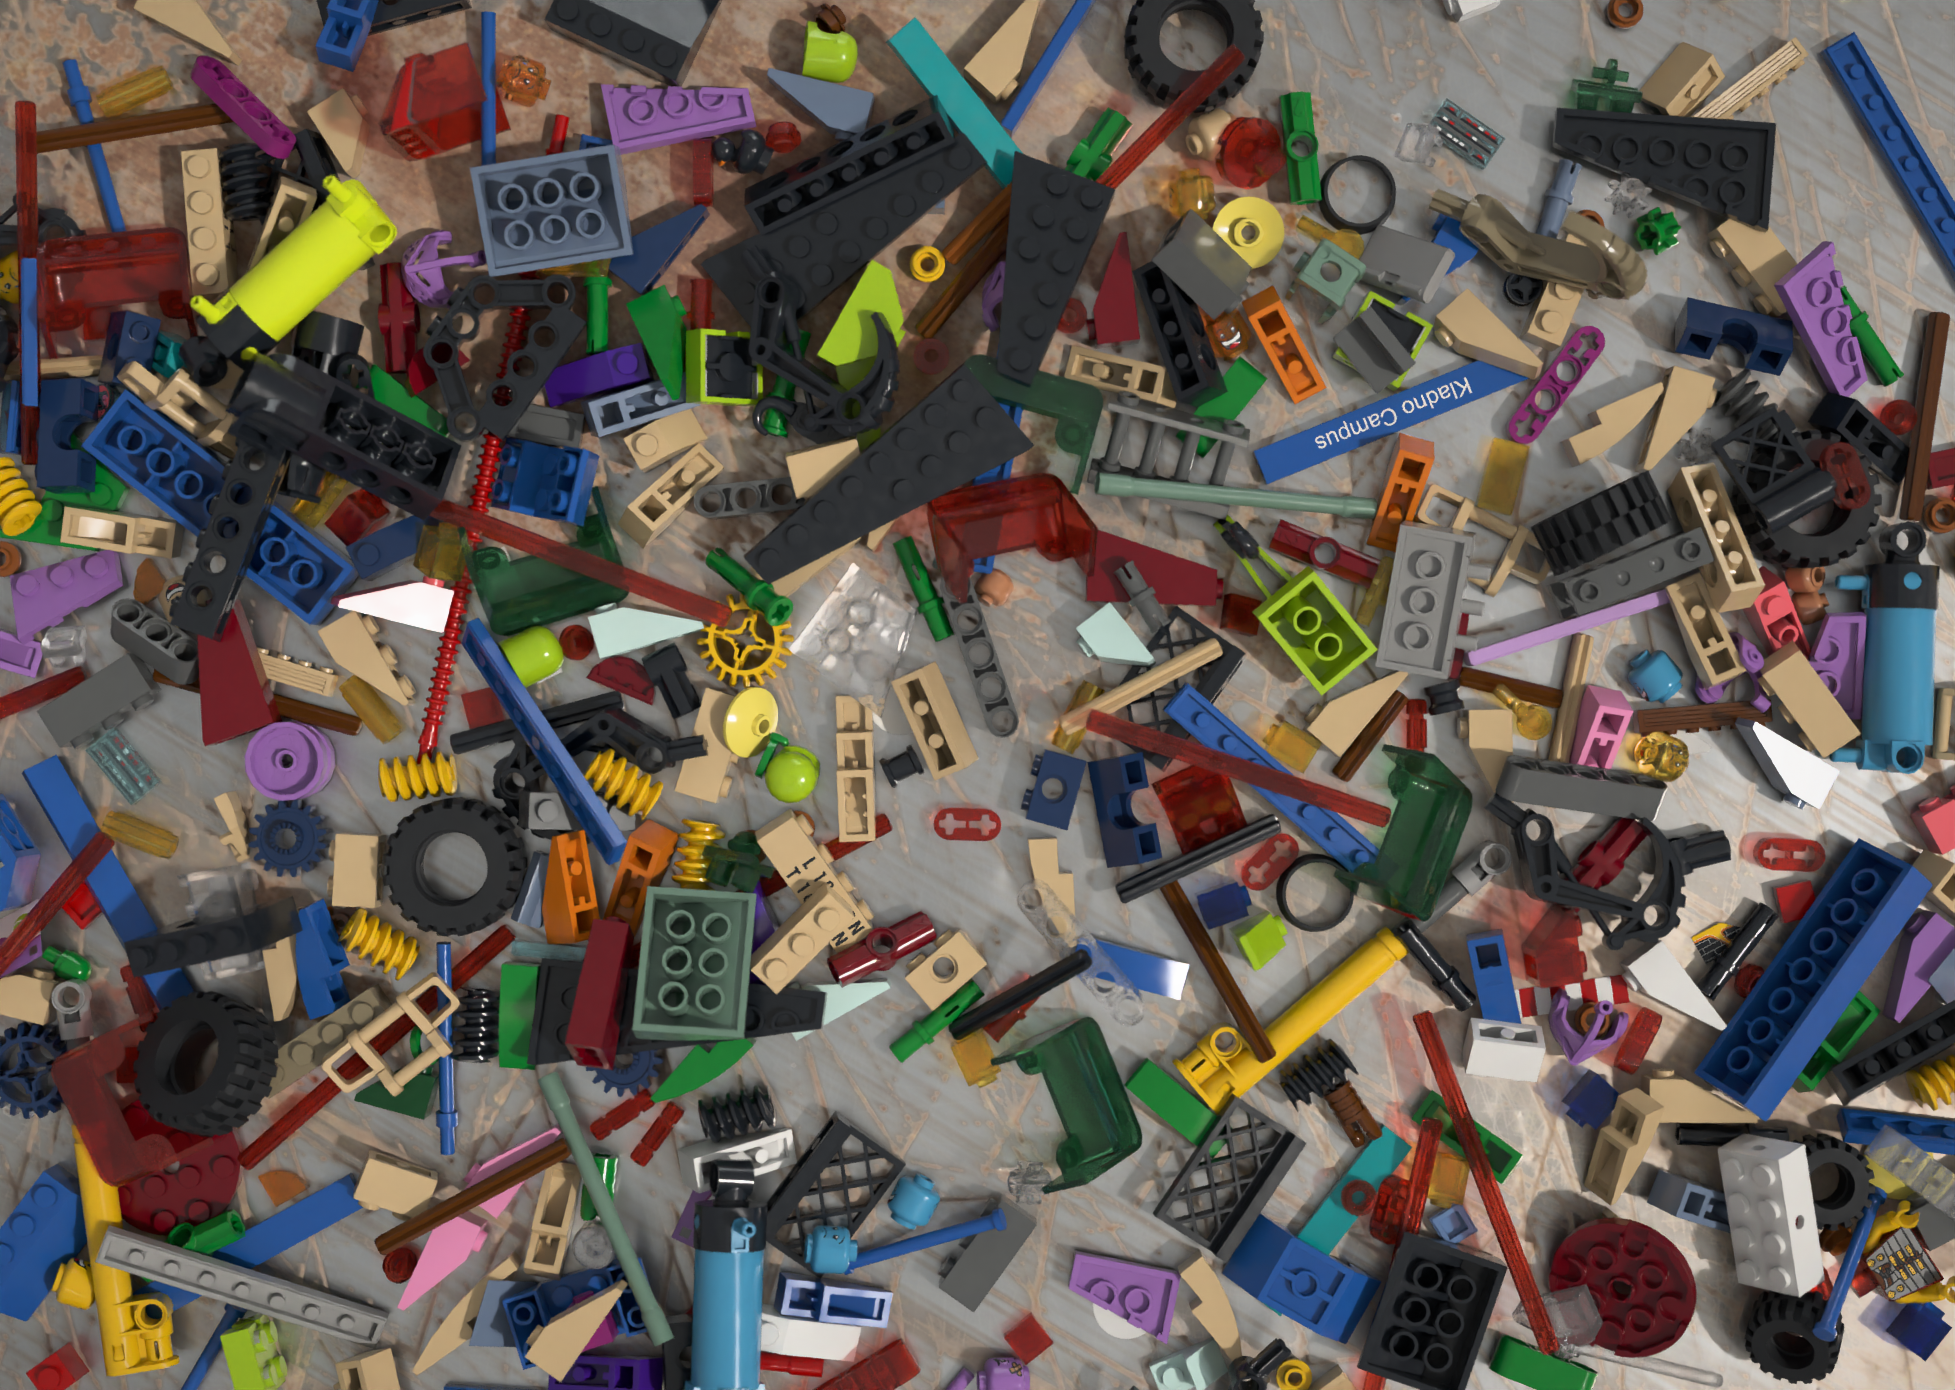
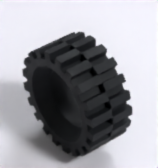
(1601, 523)

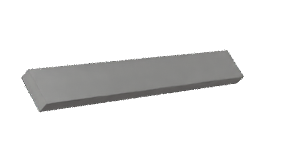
(241, 1287)

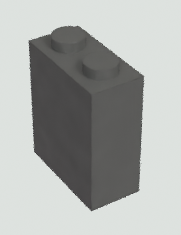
(1203, 265)

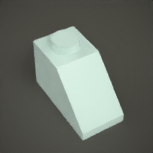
(1112, 639)

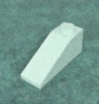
(629, 629)
(843, 999)

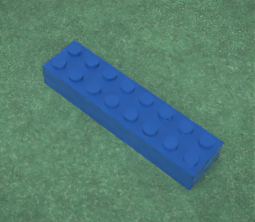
(183, 479)
(1813, 978)

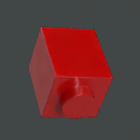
(58, 1370)

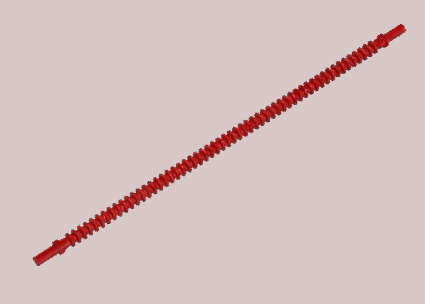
(429, 735)

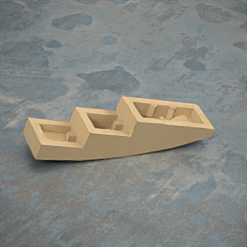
(855, 771)
(461, 1321)

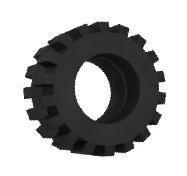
(1853, 1182)
(1787, 1354)

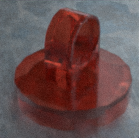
(1249, 152)

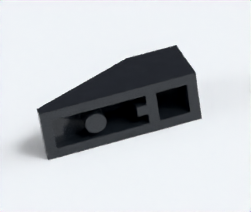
(1857, 424)

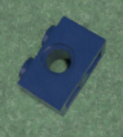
(127, 340)
(1059, 810)

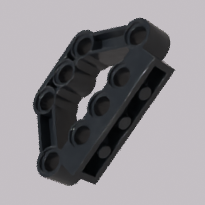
(508, 296)

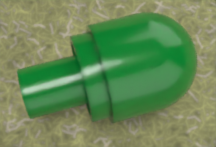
(68, 964)

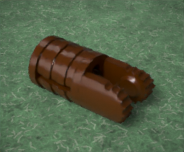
(1349, 1109)

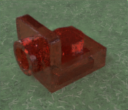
(356, 516)

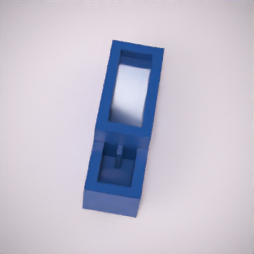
(345, 32)
(319, 961)
(1144, 969)
(832, 1300)

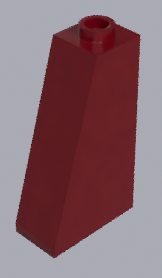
(1172, 577)
(233, 683)
(601, 994)

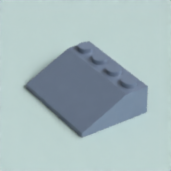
(553, 210)

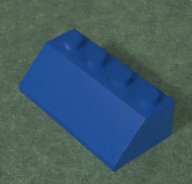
(37, 1238)

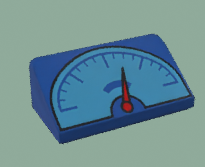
(10, 419)

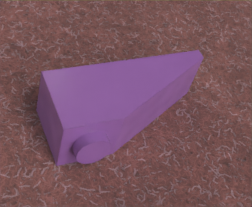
(1919, 954)

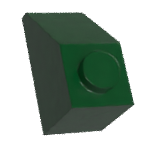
(414, 1100)

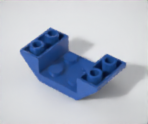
(545, 481)
(19, 859)
(1300, 1280)
(551, 1297)

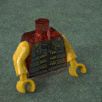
(1898, 1263)

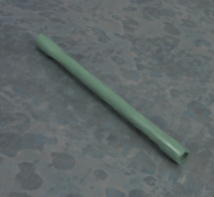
(1128, 486)
(650, 1311)

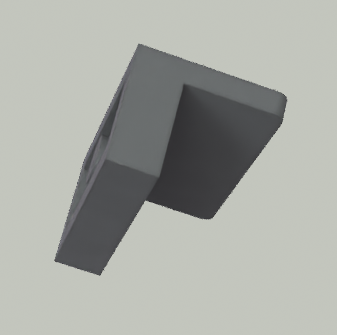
(1373, 350)

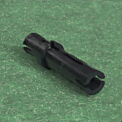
(1736, 952)
(1442, 974)
(1721, 1134)

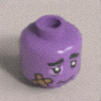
(1003, 1374)

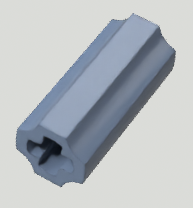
(530, 899)

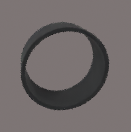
(1337, 221)
(1282, 885)

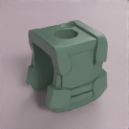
(1334, 292)

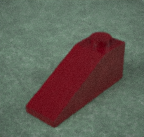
(1115, 310)

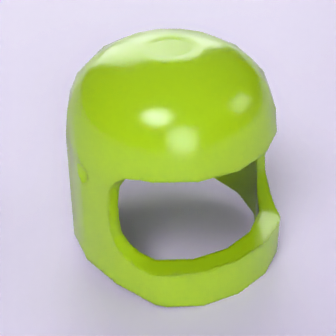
(828, 55)
(533, 654)
(791, 775)

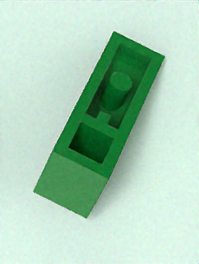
(663, 334)

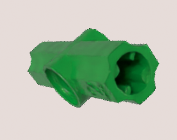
(1299, 126)
(1095, 152)
(209, 1235)

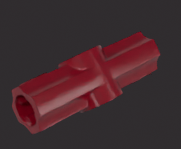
(397, 319)
(1346, 564)
(1605, 857)
(862, 959)

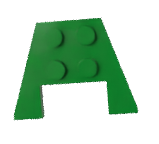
(108, 495)

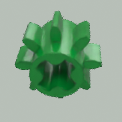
(1657, 230)

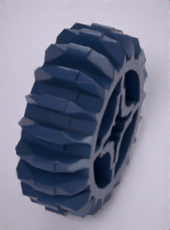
(31, 1056)

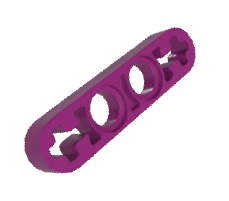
(243, 107)
(1558, 388)

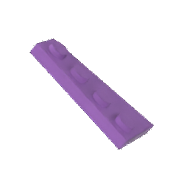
(663, 117)
(1822, 320)

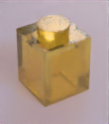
(440, 552)
(1290, 745)
(974, 1057)
(1448, 1180)

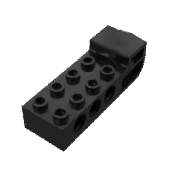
(342, 430)

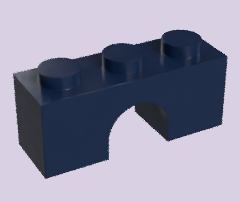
(1759, 337)
(63, 408)
(1123, 836)

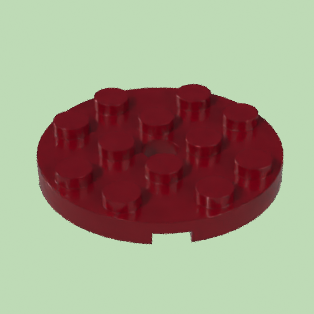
(191, 1194)
(1638, 1255)

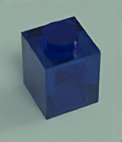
(1223, 903)
(1590, 1100)
(1919, 1328)

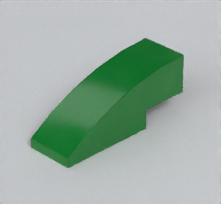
(516, 1012)
(1838, 1042)
(701, 1067)
(1173, 1103)
(1501, 1155)

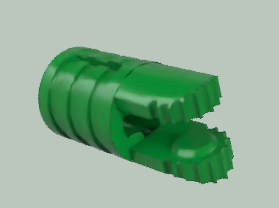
(607, 1167)

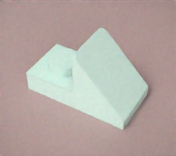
(1190, 1367)

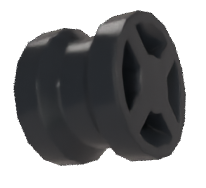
(1528, 286)
(1444, 697)

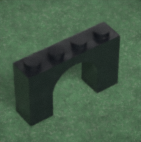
(193, 943)

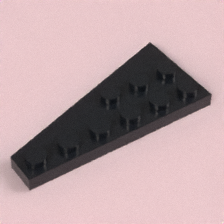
(1696, 159)
(1048, 243)

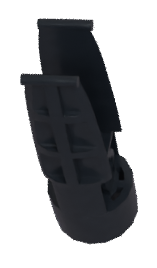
(320, 343)

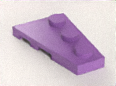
(53, 591)
(1840, 658)
(1130, 1289)

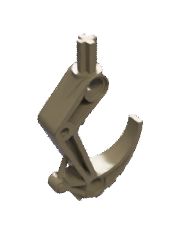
(1602, 267)

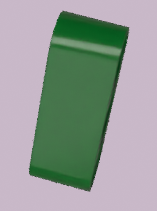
(1242, 384)
(396, 396)
(1528, 1366)

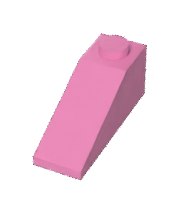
(1600, 727)
(500, 1161)
(444, 1252)

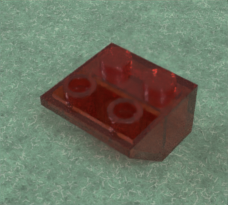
(1198, 806)
(1553, 951)

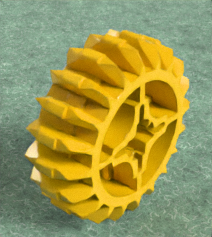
(736, 669)

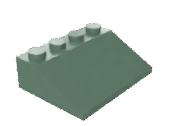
(694, 964)

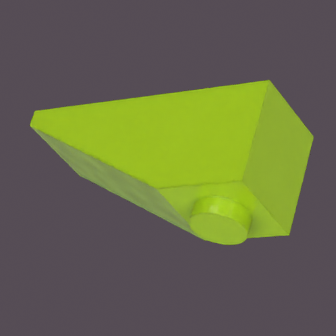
(1259, 938)

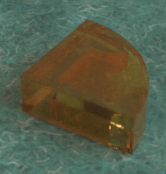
(148, 582)
(282, 1185)

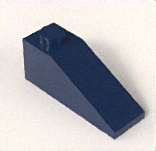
(657, 249)
(388, 547)

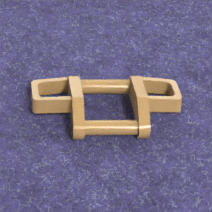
(158, 396)
(1517, 536)
(378, 1066)

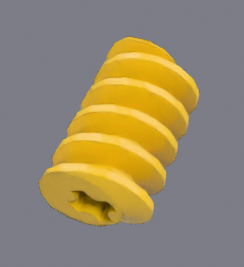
(16, 502)
(417, 777)
(623, 783)
(695, 864)
(380, 943)
(1933, 1082)

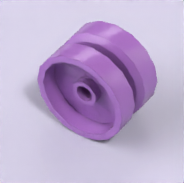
(268, 763)

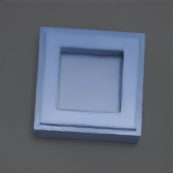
(1452, 1223)

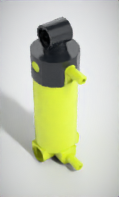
(287, 282)

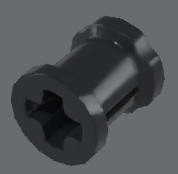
(901, 766)

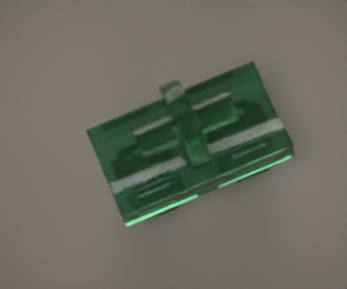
(1621, 96)
(739, 859)

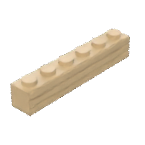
(1756, 82)
(298, 674)

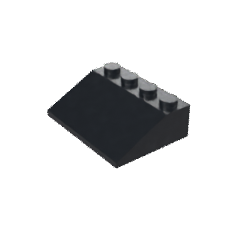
(643, 34)
(1432, 1314)

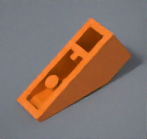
(1283, 344)
(1401, 489)
(642, 865)
(569, 890)

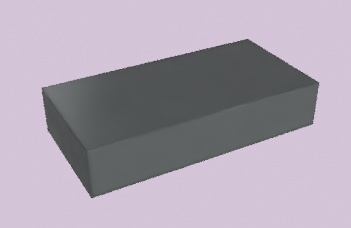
(550, 427)

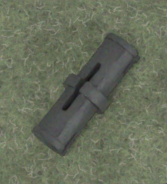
(1142, 596)

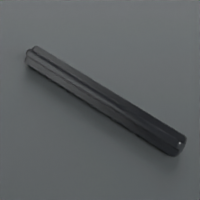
(556, 717)
(1198, 858)
(1020, 994)

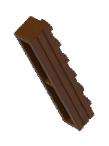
(1696, 717)

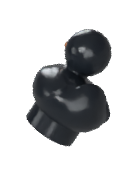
(749, 156)

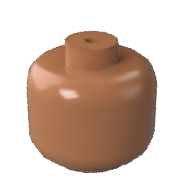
(1805, 579)
(994, 588)
(1810, 606)

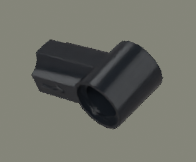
(669, 673)
(1701, 850)

